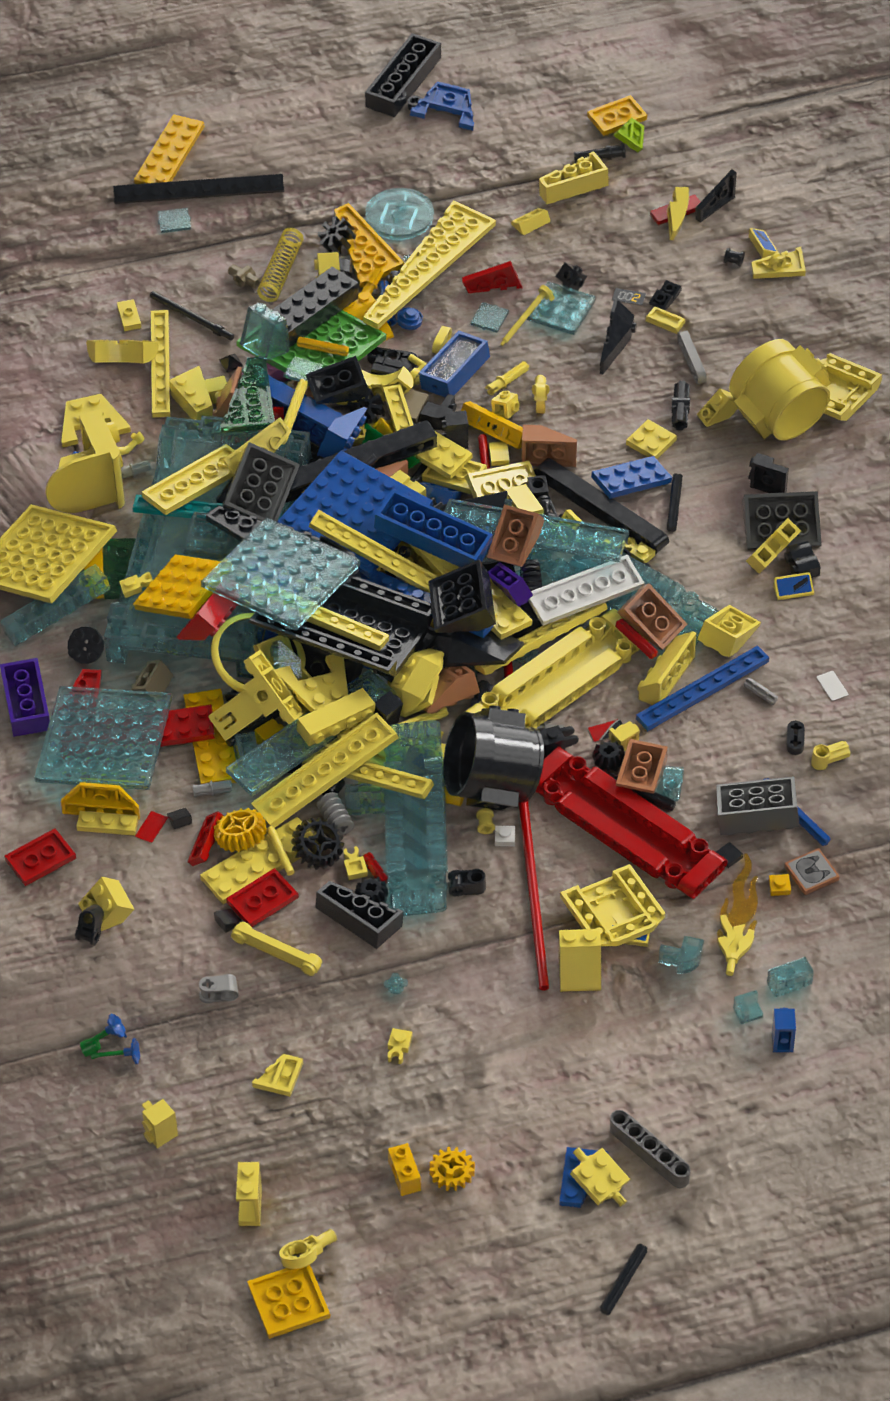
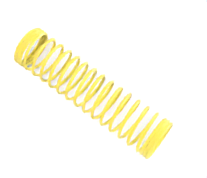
(266, 284)

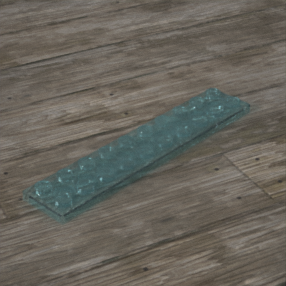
(556, 533)
(288, 748)

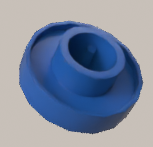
(409, 318)

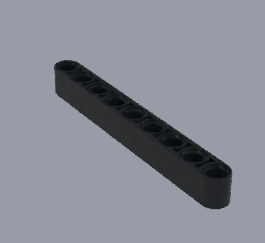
(600, 505)

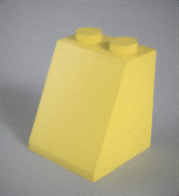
(580, 960)

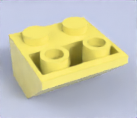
(111, 898)

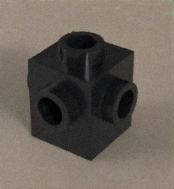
(571, 276)

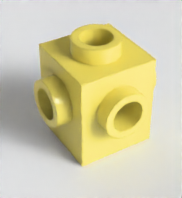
(505, 404)

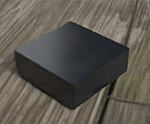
(730, 853)

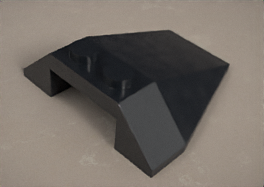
(473, 650)

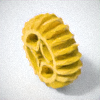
(240, 830)

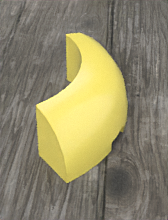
(124, 351)
(377, 382)

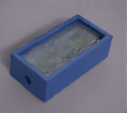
(454, 364)

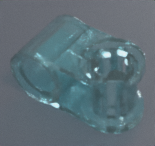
(672, 781)

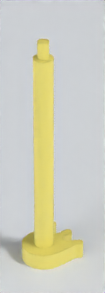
(544, 292)

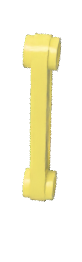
(306, 962)

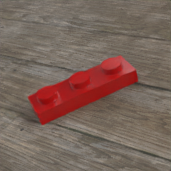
(204, 840)

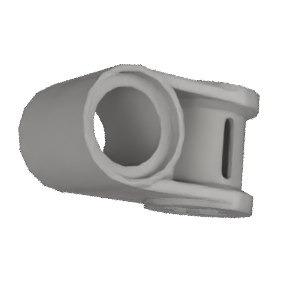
(220, 988)

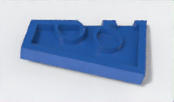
(571, 1192)

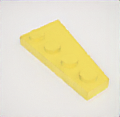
(268, 438)
(499, 478)

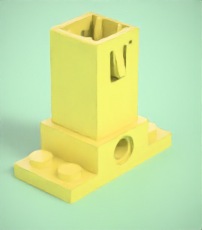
(261, 697)

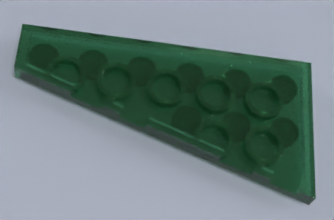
(252, 401)

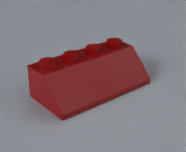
(208, 618)

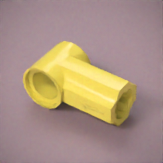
(825, 755)

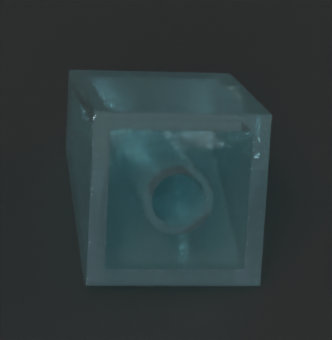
(265, 332)

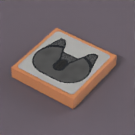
(811, 871)

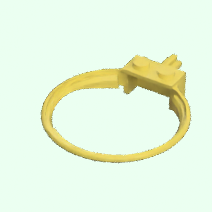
(223, 673)

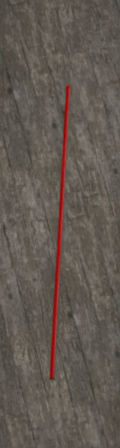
(526, 830)

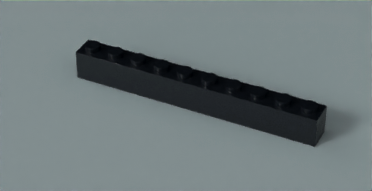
(387, 449)

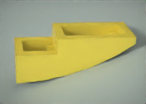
(677, 210)

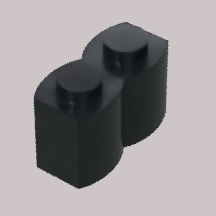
(802, 559)

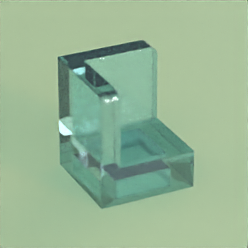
(747, 1007)

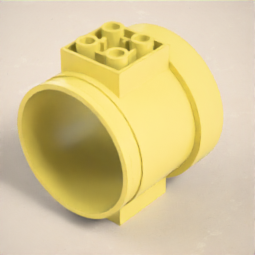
(780, 389)

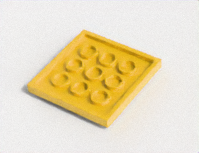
(177, 588)

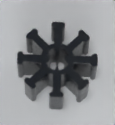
(336, 235)
(374, 406)

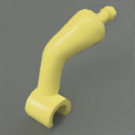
(137, 439)

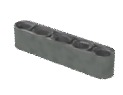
(653, 1157)

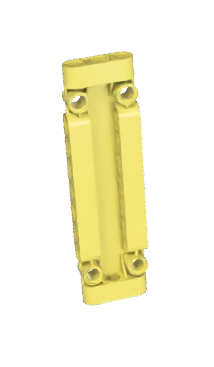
(563, 671)

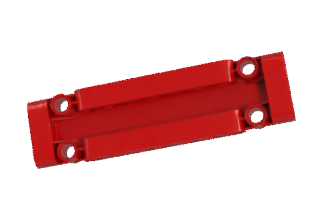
(628, 824)

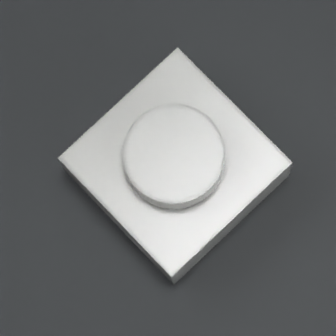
(505, 836)

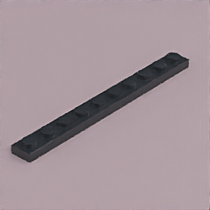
(198, 188)

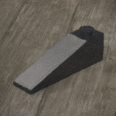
(618, 334)

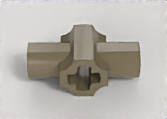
(244, 276)

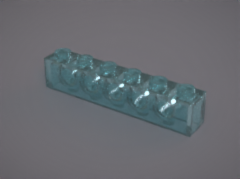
(40, 614)

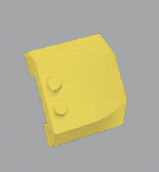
(849, 386)
(618, 902)

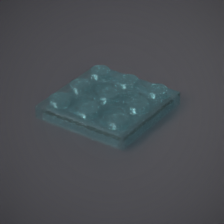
(565, 311)

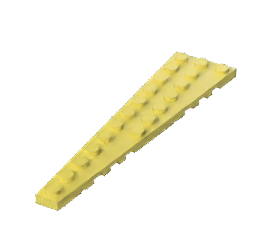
(442, 247)

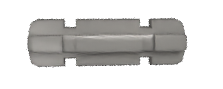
(761, 691)

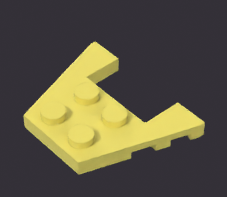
(84, 405)
(321, 689)

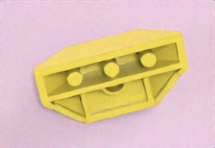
(417, 678)

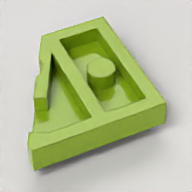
(631, 134)

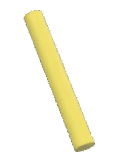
(280, 850)

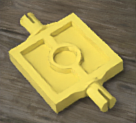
(600, 1176)

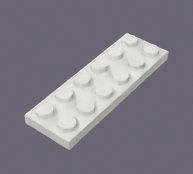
(585, 590)

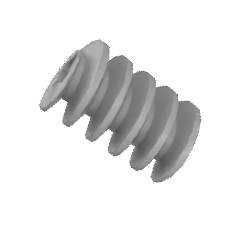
(333, 810)

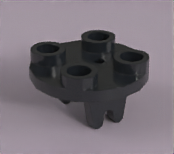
(77, 643)

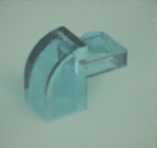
(685, 958)

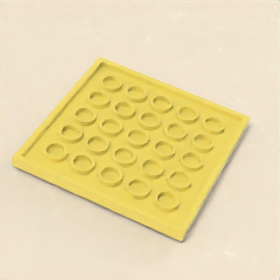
(48, 551)

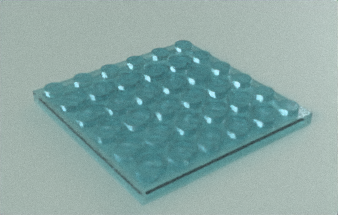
(281, 573)
(103, 737)

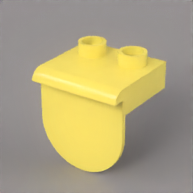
(90, 476)

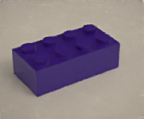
(25, 697)

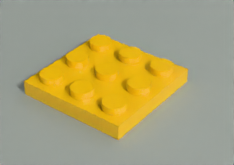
(288, 1300)

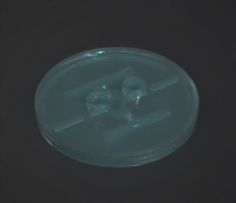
(399, 213)

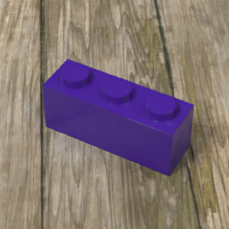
(510, 583)

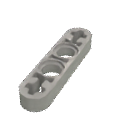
(691, 357)

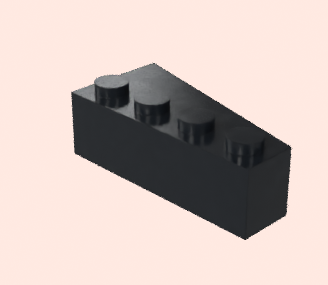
(359, 914)

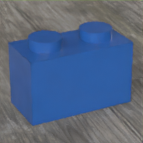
(783, 1030)

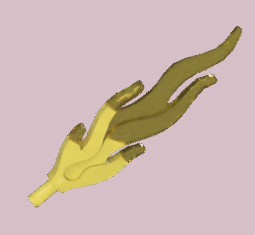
(734, 944)

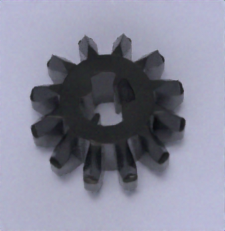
(608, 755)
(372, 888)

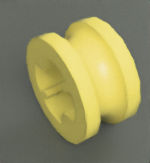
(777, 261)

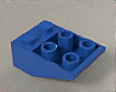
(341, 433)

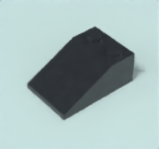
(338, 382)

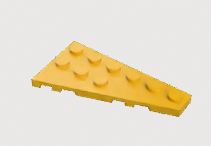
(368, 248)

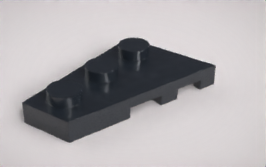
(718, 197)

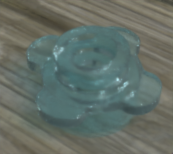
(395, 988)

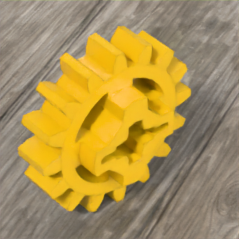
(452, 1168)

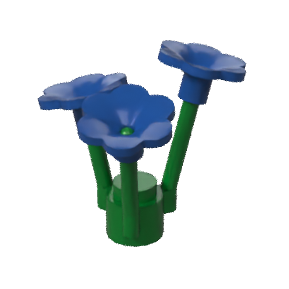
(92, 1045)

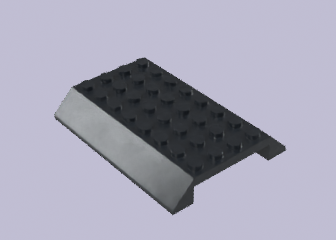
(375, 606)

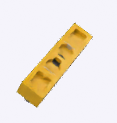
(493, 424)

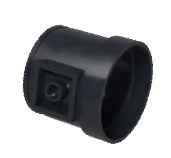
(493, 758)

